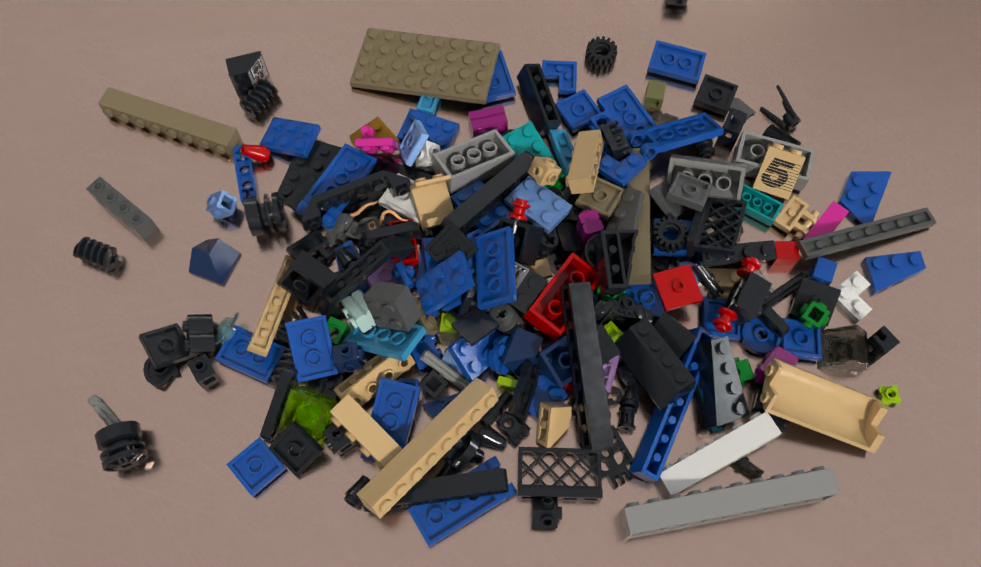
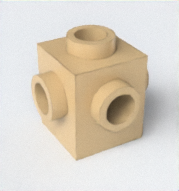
(544, 170)

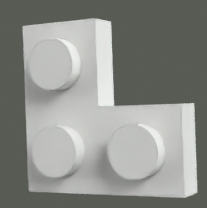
(849, 299)

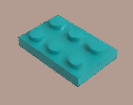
(527, 139)

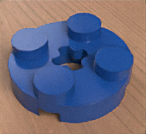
(753, 343)
(496, 354)

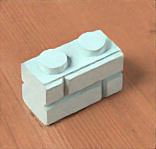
(357, 311)

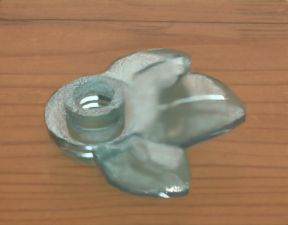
(226, 329)

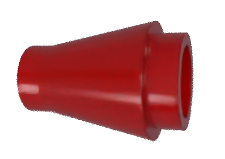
(256, 152)

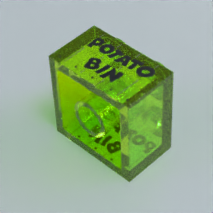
(309, 410)

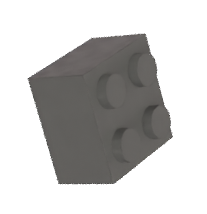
(392, 306)

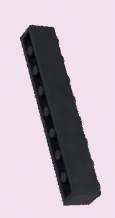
(586, 366)

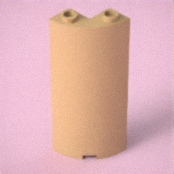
(823, 405)

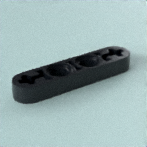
(275, 412)

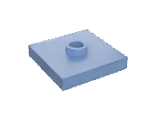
(413, 142)

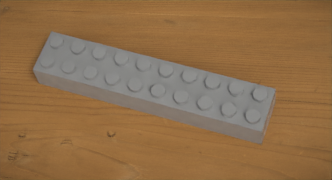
(729, 502)

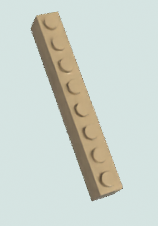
(427, 448)

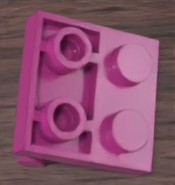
(370, 144)

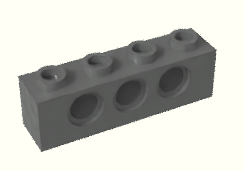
(122, 208)

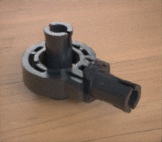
(461, 453)

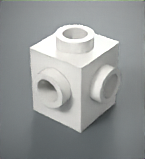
(424, 158)

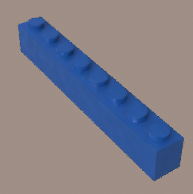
(666, 423)

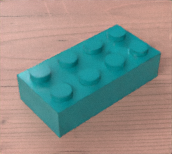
(760, 205)

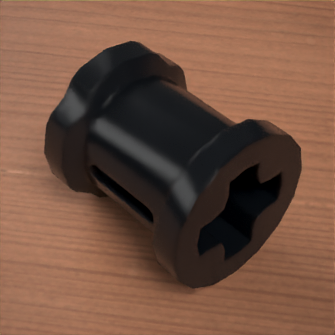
(629, 425)

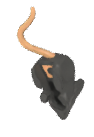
(342, 225)
(357, 229)

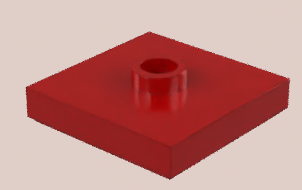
(677, 287)

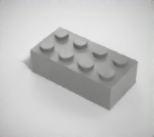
(752, 150)
(473, 160)

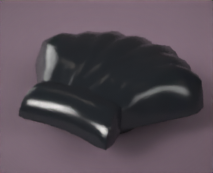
(160, 376)

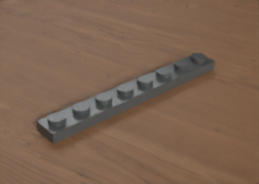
(865, 233)

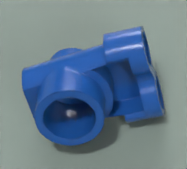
(403, 274)

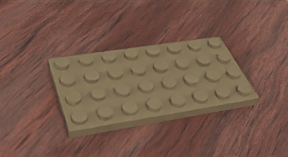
(425, 65)

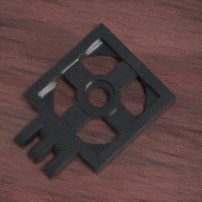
(615, 470)

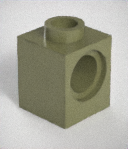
(654, 94)

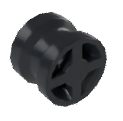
(705, 149)

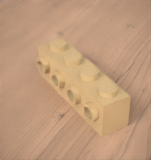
(585, 162)
(365, 382)
(365, 430)

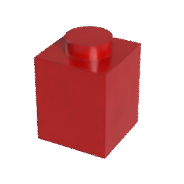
(786, 253)

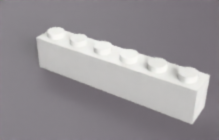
(719, 454)

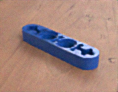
(244, 176)

